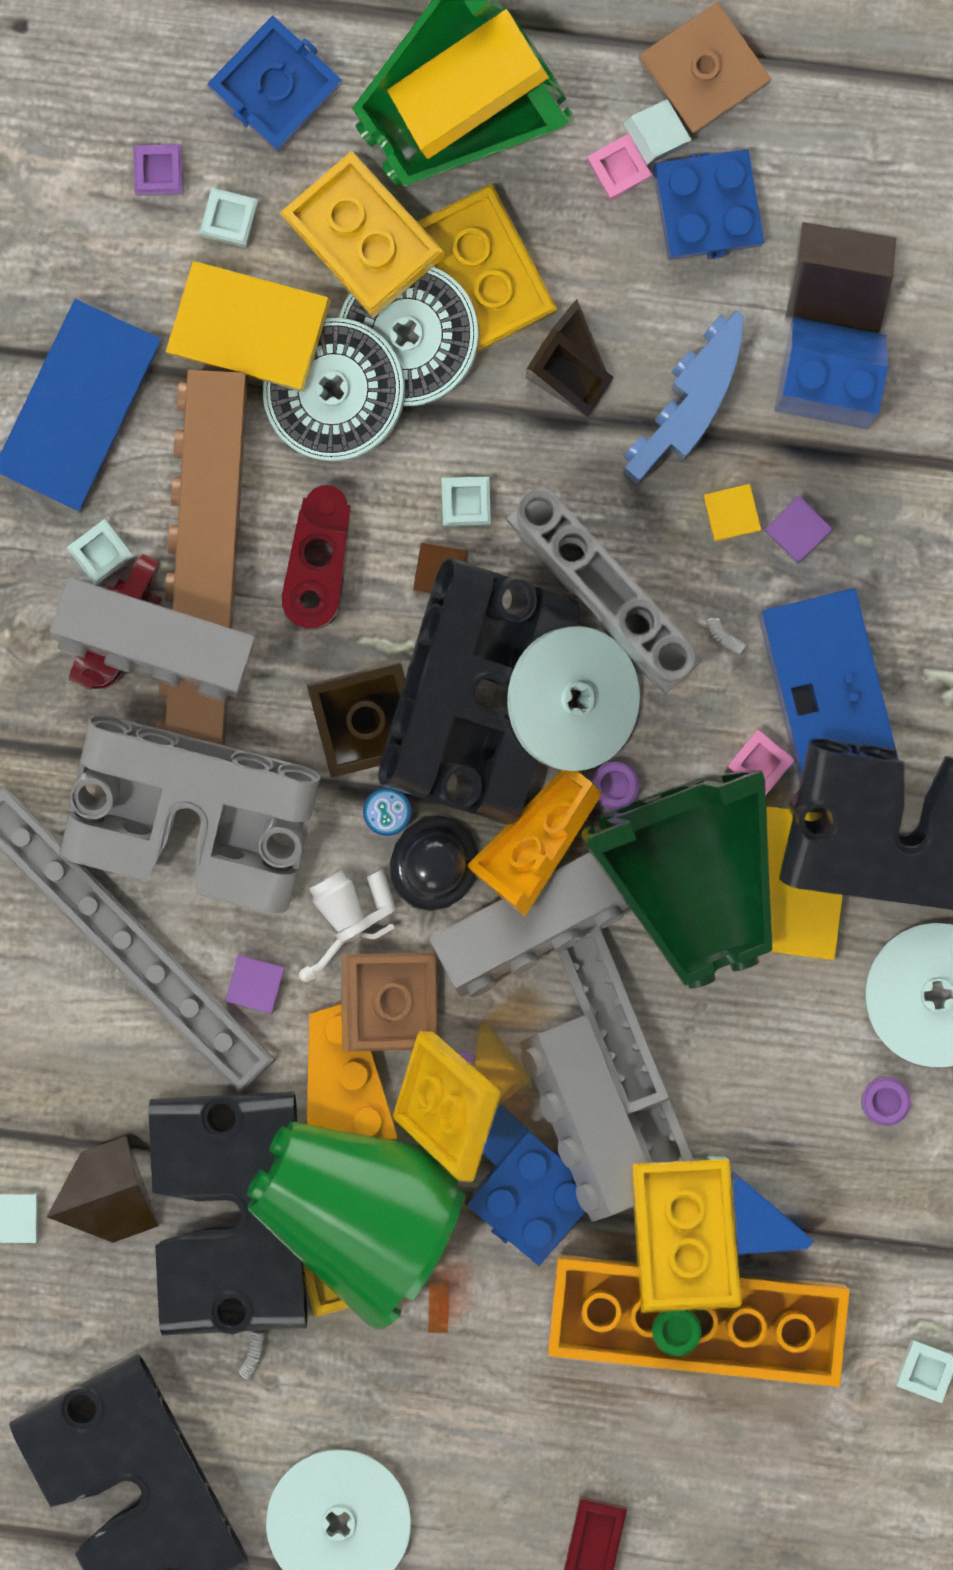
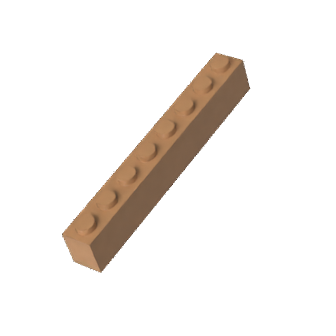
(206, 529)

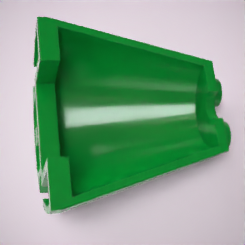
(435, 31)
(358, 1213)

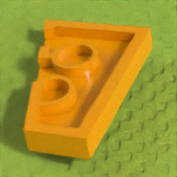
(528, 851)
(343, 1085)

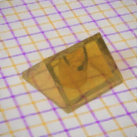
(499, 1063)

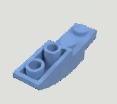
(702, 386)

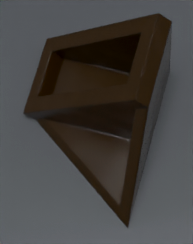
(570, 363)
(105, 1194)

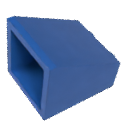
(832, 373)

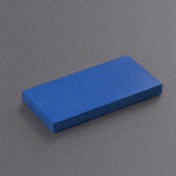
(77, 405)

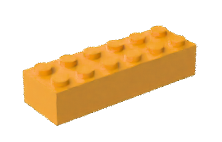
(778, 1333)

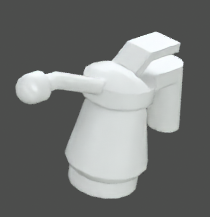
(340, 906)

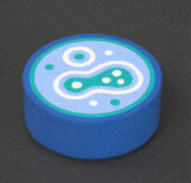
(387, 811)

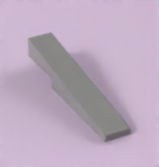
(624, 1048)

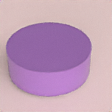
(616, 784)
(885, 1101)

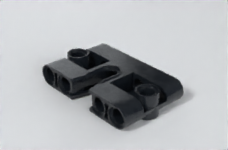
(437, 717)
(858, 839)
(218, 1263)
(136, 1442)

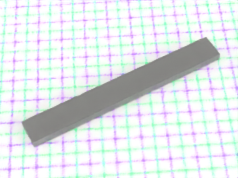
(129, 946)

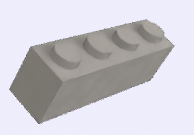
(151, 638)
(505, 940)
(585, 1114)

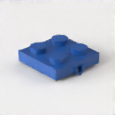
(275, 83)
(708, 205)
(528, 1198)

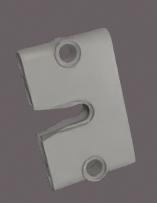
(604, 587)
(233, 791)

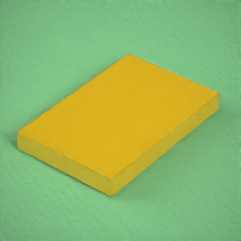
(467, 84)
(362, 234)
(490, 265)
(248, 326)
(801, 919)
(446, 1105)
(685, 1235)

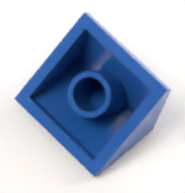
(760, 1224)

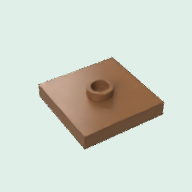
(704, 68)
(387, 1000)

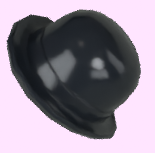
(432, 862)

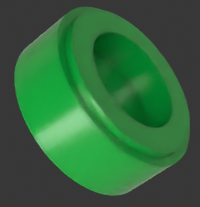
(676, 1332)

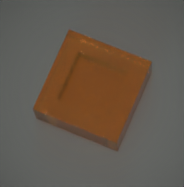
(438, 1306)

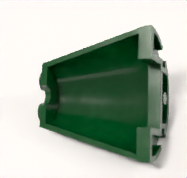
(694, 872)

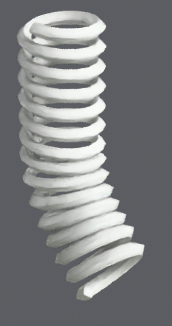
(725, 638)
(256, 1349)

